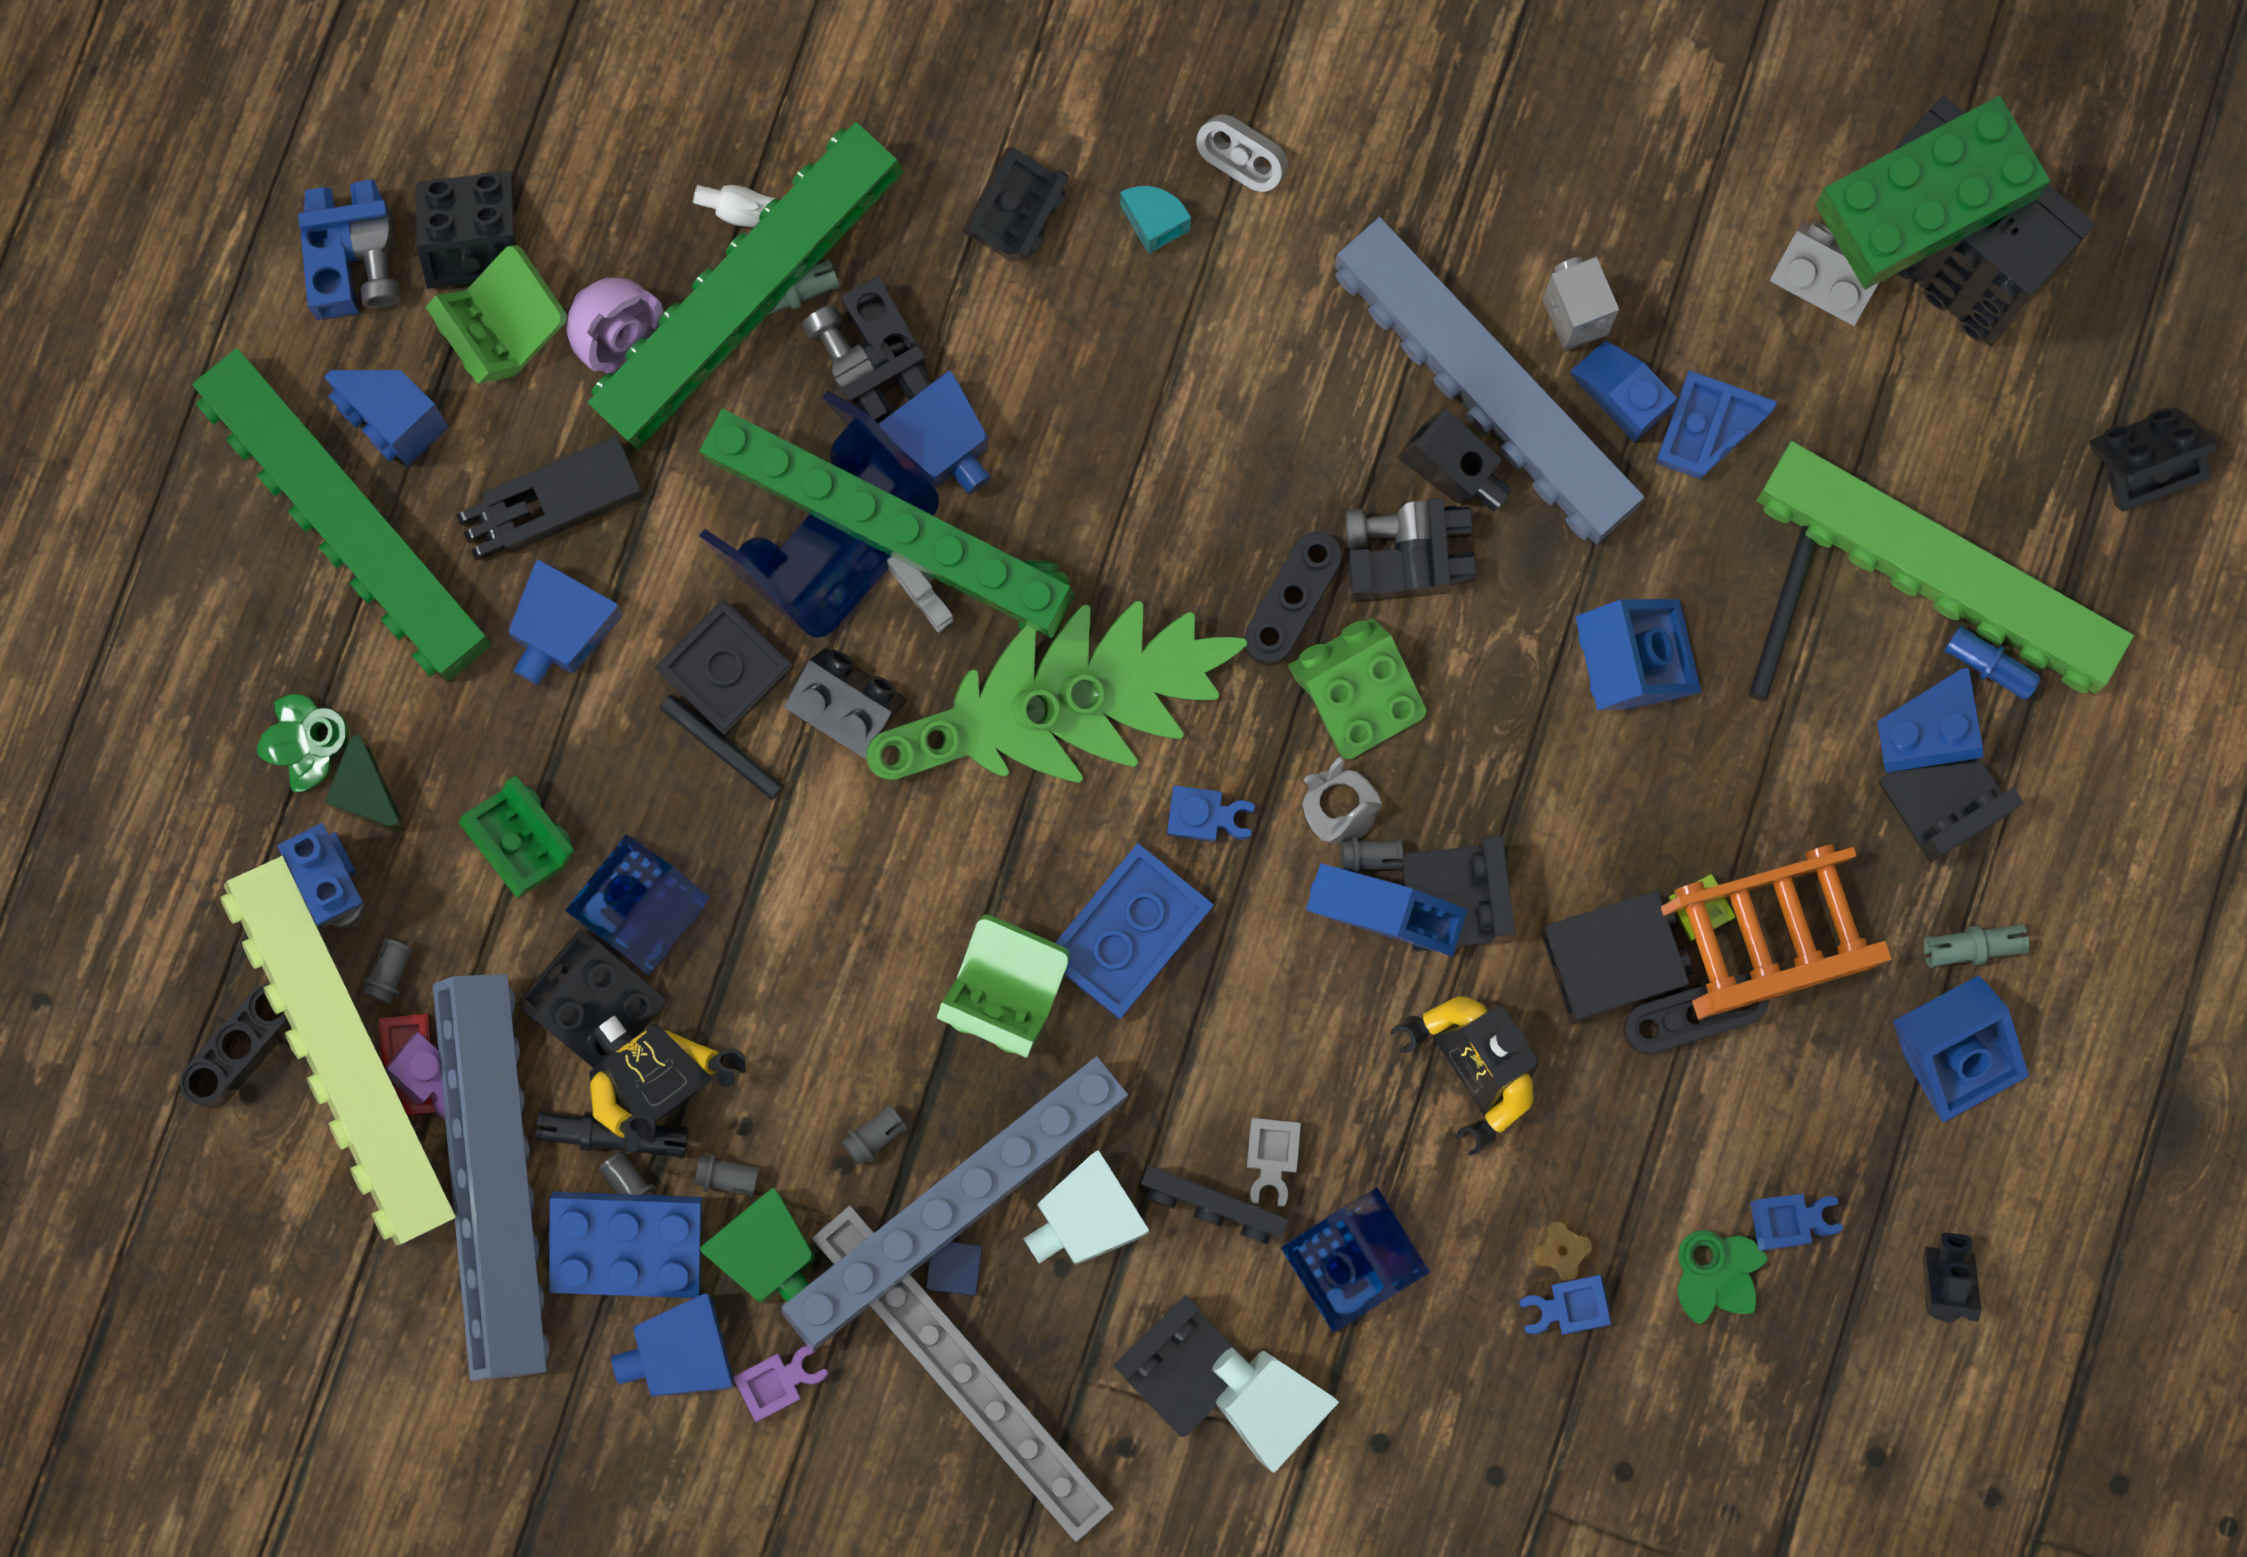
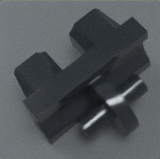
(1951, 1279)

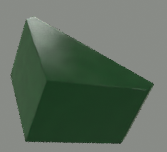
(361, 789)

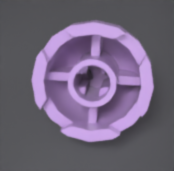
(609, 320)

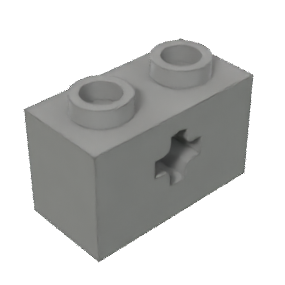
(1579, 302)

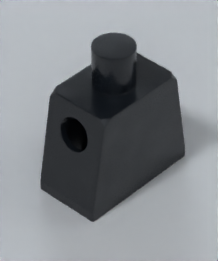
(1437, 455)

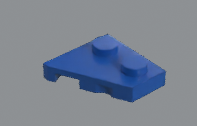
(1709, 424)
(1933, 727)

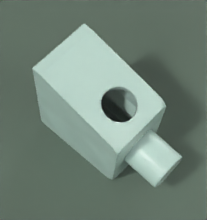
(1086, 1215)
(1269, 1405)

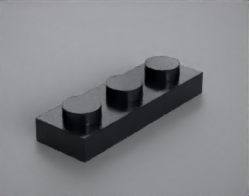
(1213, 1206)

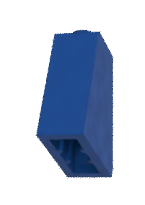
(1386, 909)

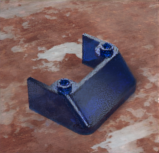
(821, 568)

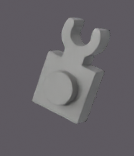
(920, 591)
(1272, 1150)

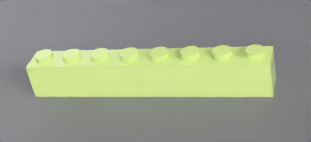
(338, 1051)

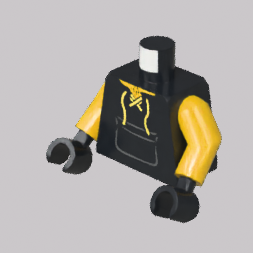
(1487, 1057)
(651, 1077)

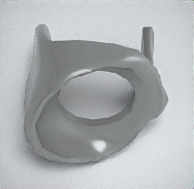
(1341, 828)

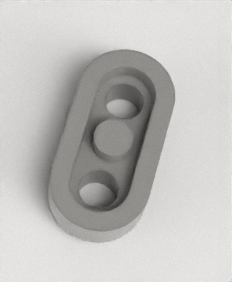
(1242, 156)

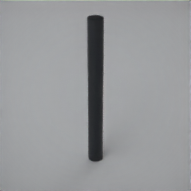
(1783, 617)

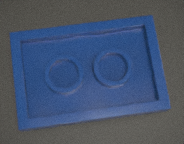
(1131, 930)
(625, 1244)

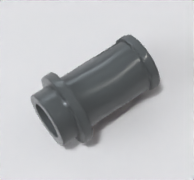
(1371, 855)
(387, 971)
(873, 1135)
(624, 1176)
(726, 1176)

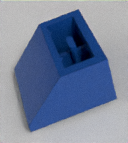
(391, 407)

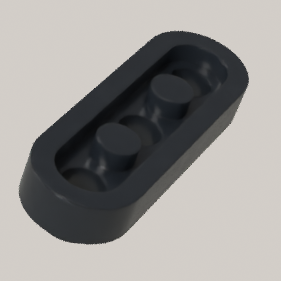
(1290, 619)
(1673, 1026)

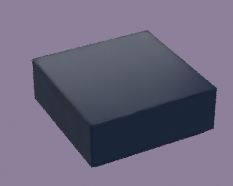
(955, 1269)

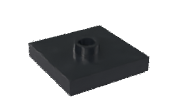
(724, 667)

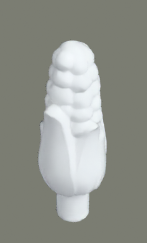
(733, 203)

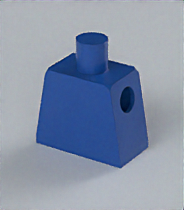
(941, 435)
(559, 622)
(678, 1352)

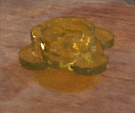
(1576, 1248)

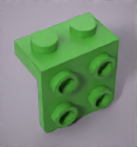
(499, 318)
(1359, 687)
(1005, 985)

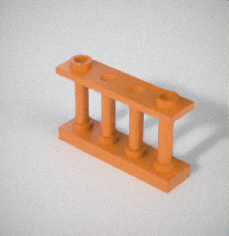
(1767, 978)

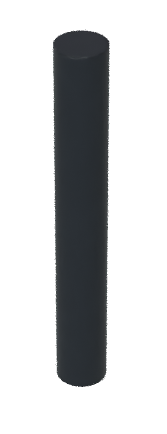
(721, 747)

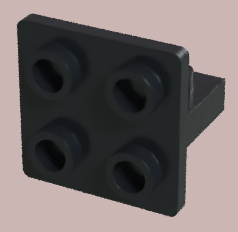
(2154, 456)

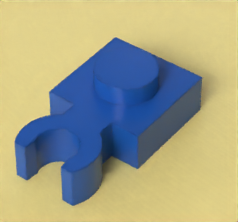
(1198, 815)
(1787, 1221)
(1576, 1305)

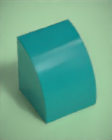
(1154, 215)

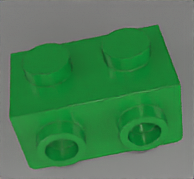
(518, 837)

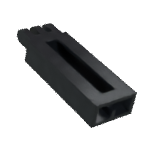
(568, 493)

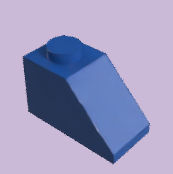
(1624, 389)

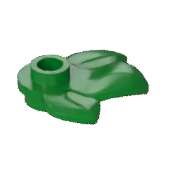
(296, 740)
(1721, 1281)

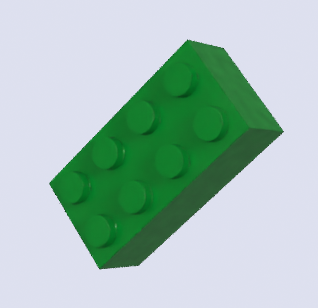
(1932, 192)

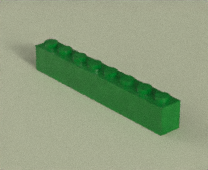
(745, 285)
(341, 515)
(887, 523)

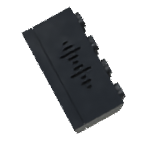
(2002, 266)

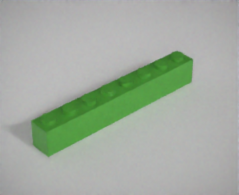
(1945, 569)

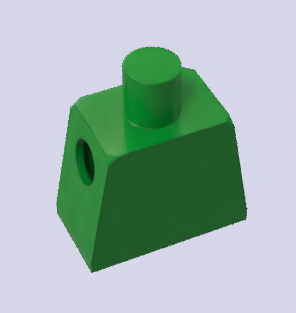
(763, 1250)

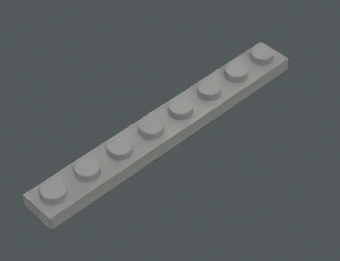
(977, 1390)

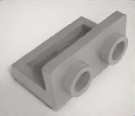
(1821, 274)

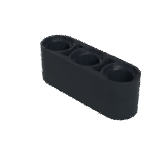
(216, 1054)

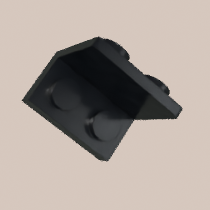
(463, 226)
(1947, 803)
(1470, 879)
(585, 990)
(1175, 1366)

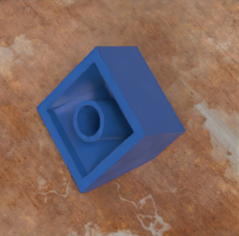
(1637, 653)
(1962, 1047)

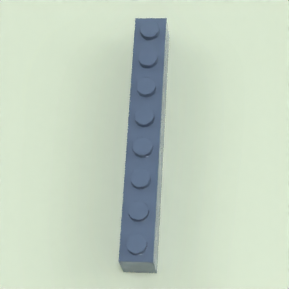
(1487, 381)
(490, 1177)
(954, 1204)

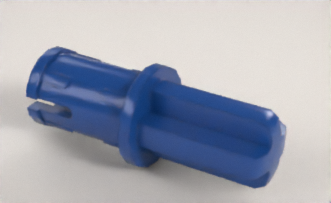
(1992, 663)

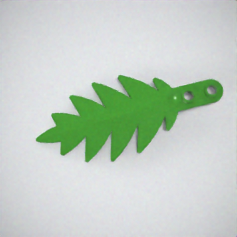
(1064, 699)

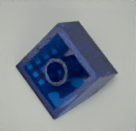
(637, 904)
(1355, 1259)

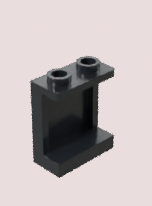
(1616, 956)

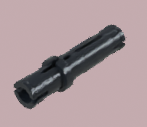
(591, 1133)

